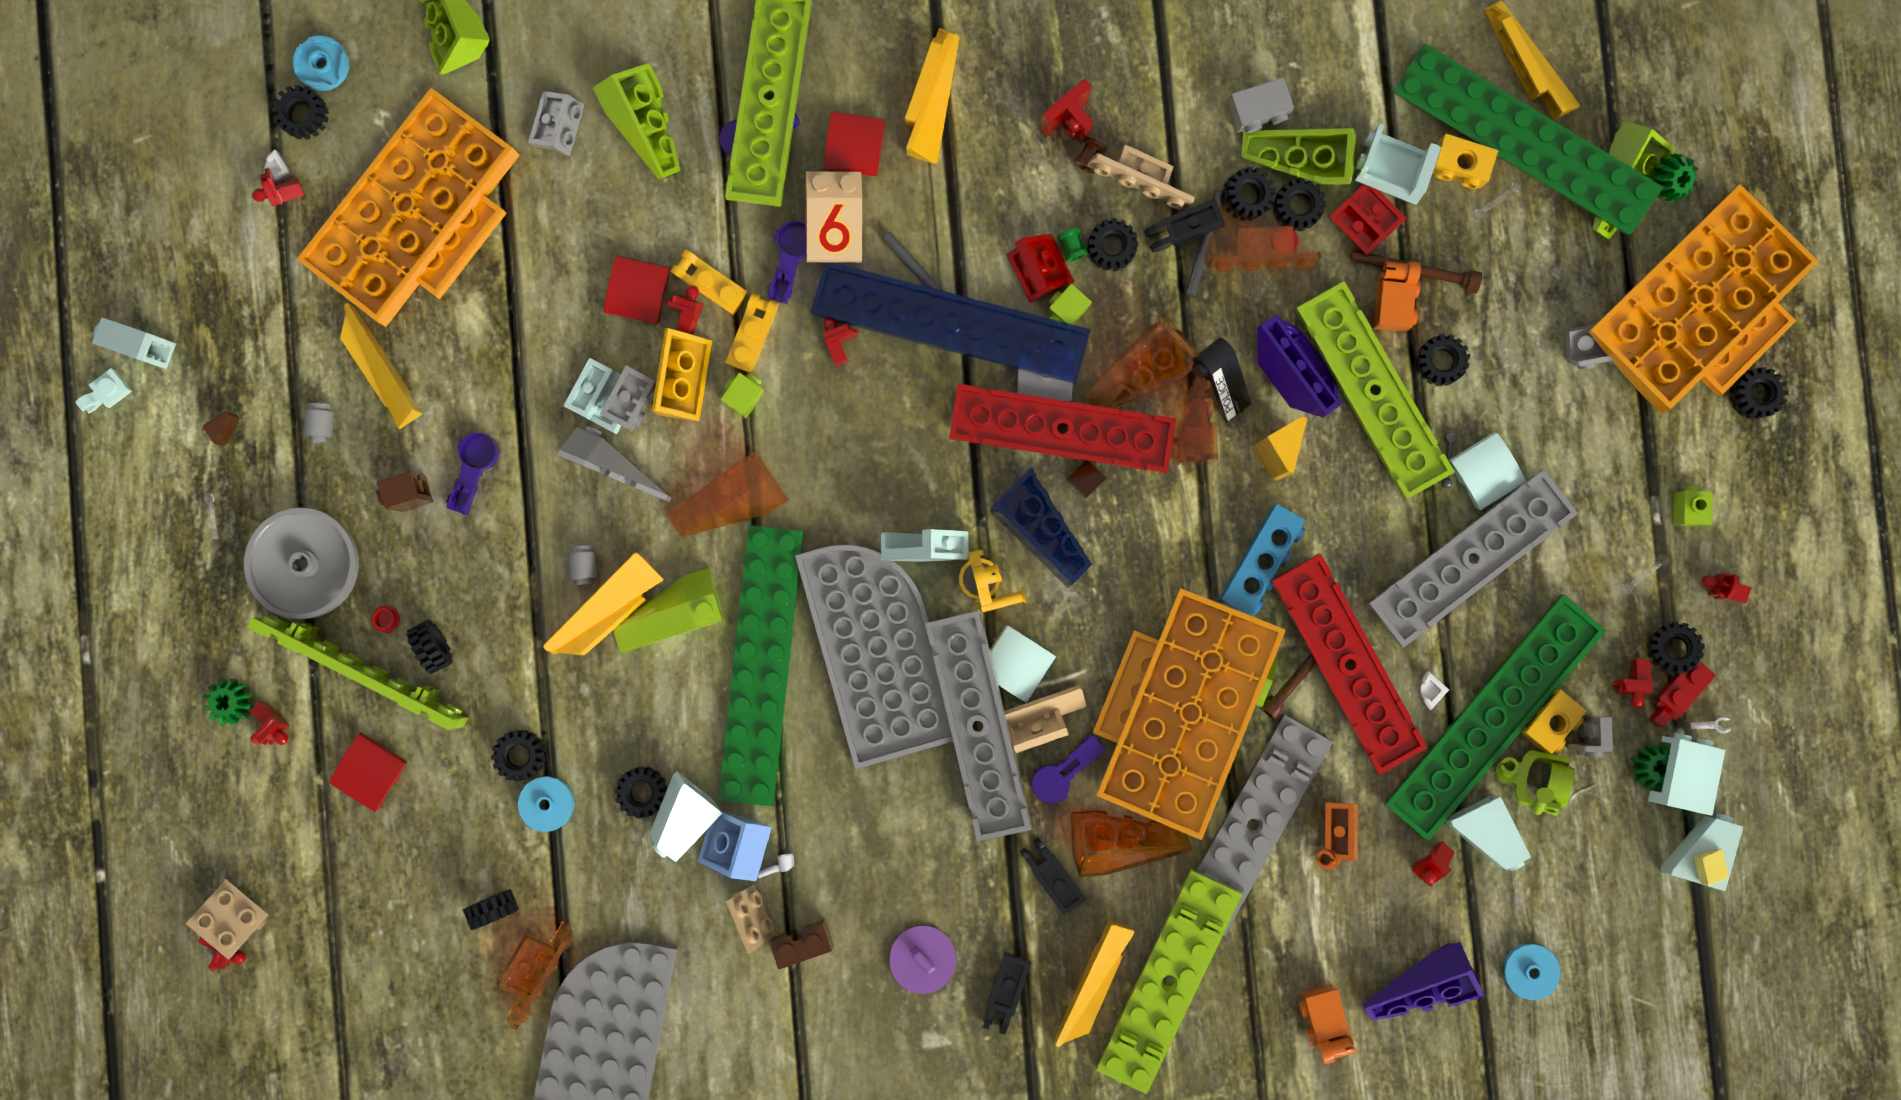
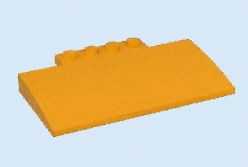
(413, 211)
(1707, 304)
(1184, 710)

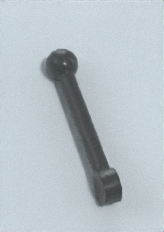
(1449, 438)

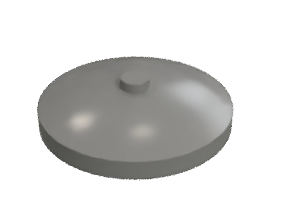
(301, 563)

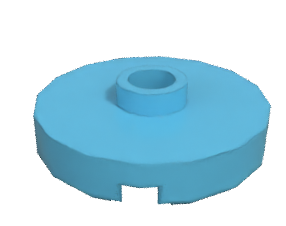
(310, 55)
(560, 800)
(1521, 961)

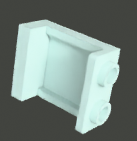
(1396, 166)
(928, 546)
(1690, 775)

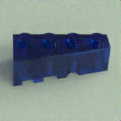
(1041, 528)

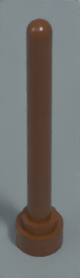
(1468, 280)
(1274, 704)

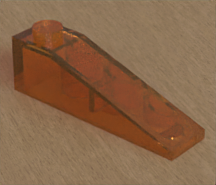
(734, 496)

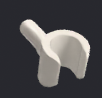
(1712, 724)
(785, 863)

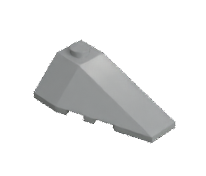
(598, 454)

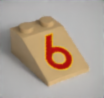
(833, 216)

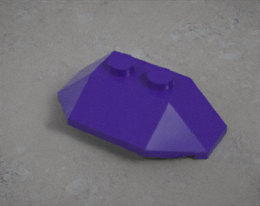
(1296, 368)

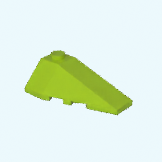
(455, 34)
(636, 109)
(1639, 149)
(1311, 154)
(678, 609)

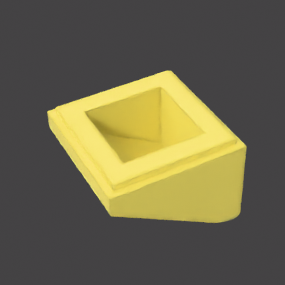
(1711, 867)

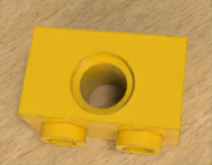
(1479, 161)
(1569, 718)

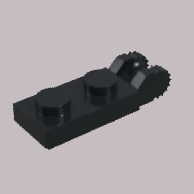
(1186, 225)
(1055, 879)
(1007, 989)

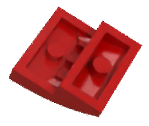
(854, 143)
(1367, 218)
(636, 289)
(367, 772)

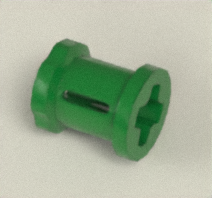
(1072, 244)

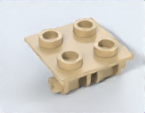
(750, 918)
(227, 919)

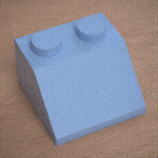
(735, 846)

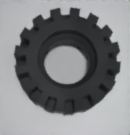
(289, 101)
(1261, 186)
(1307, 190)
(1120, 230)
(1448, 344)
(1774, 393)
(1685, 634)
(429, 646)
(502, 760)
(625, 797)
(490, 909)

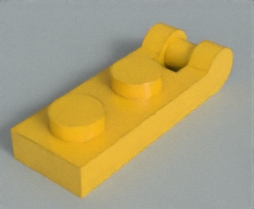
(710, 283)
(751, 334)

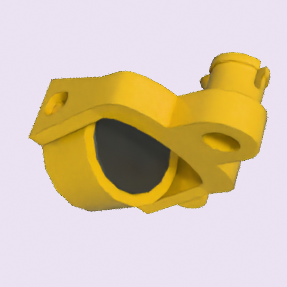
(981, 579)

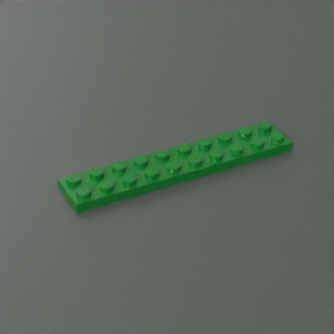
(1528, 139)
(760, 666)
(1494, 717)

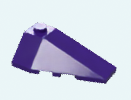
(1436, 979)

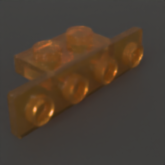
(1265, 248)
(529, 970)

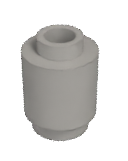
(318, 423)
(582, 565)

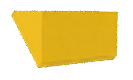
(681, 375)
(1281, 449)

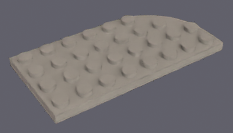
(875, 652)
(607, 1025)

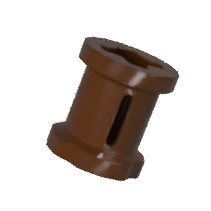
(1090, 149)

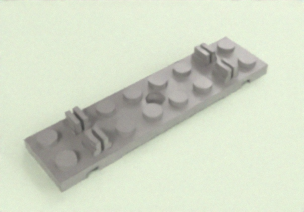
(1447, 575)
(986, 755)
(1270, 798)

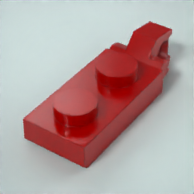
(1680, 694)

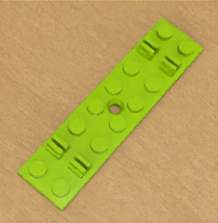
(765, 125)
(1387, 418)
(302, 639)
(1157, 1009)

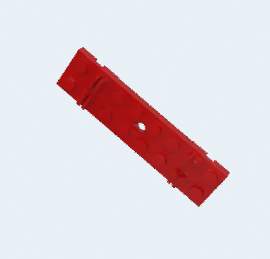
(1092, 434)
(1332, 639)

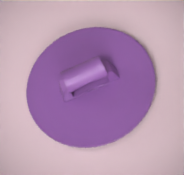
(922, 959)

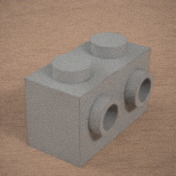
(1261, 106)

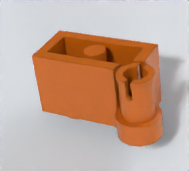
(1397, 296)
(1340, 835)
(1326, 1023)

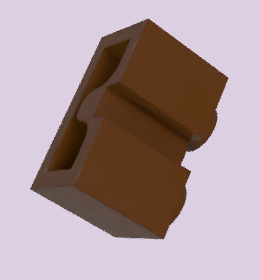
(404, 492)
(792, 949)

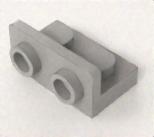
(556, 122)
(1583, 349)
(629, 399)
(1596, 735)

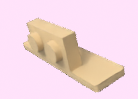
(1142, 172)
(1042, 718)

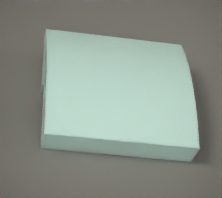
(592, 393)
(1487, 470)
(1019, 663)

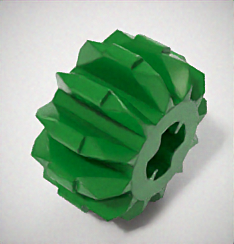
(1676, 175)
(218, 701)
(1645, 764)

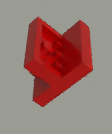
(1069, 113)
(1039, 266)

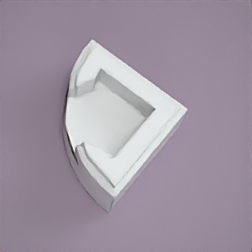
(278, 166)
(1431, 690)

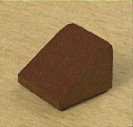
(221, 427)
(1086, 479)

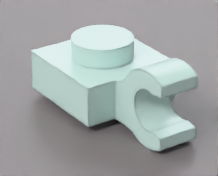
(107, 390)

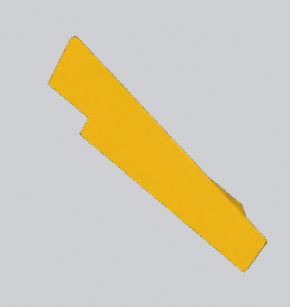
(1528, 62)
(931, 97)
(378, 368)
(606, 608)
(1094, 983)

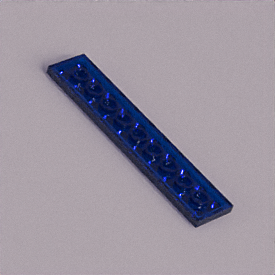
(951, 322)

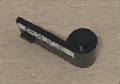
(1221, 367)

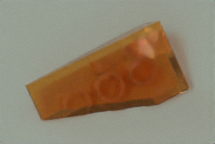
(1149, 363)
(1196, 434)
(1116, 844)

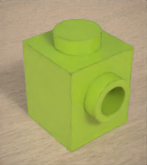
(1068, 305)
(742, 393)
(1692, 507)

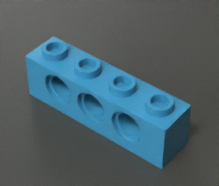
(1276, 520)

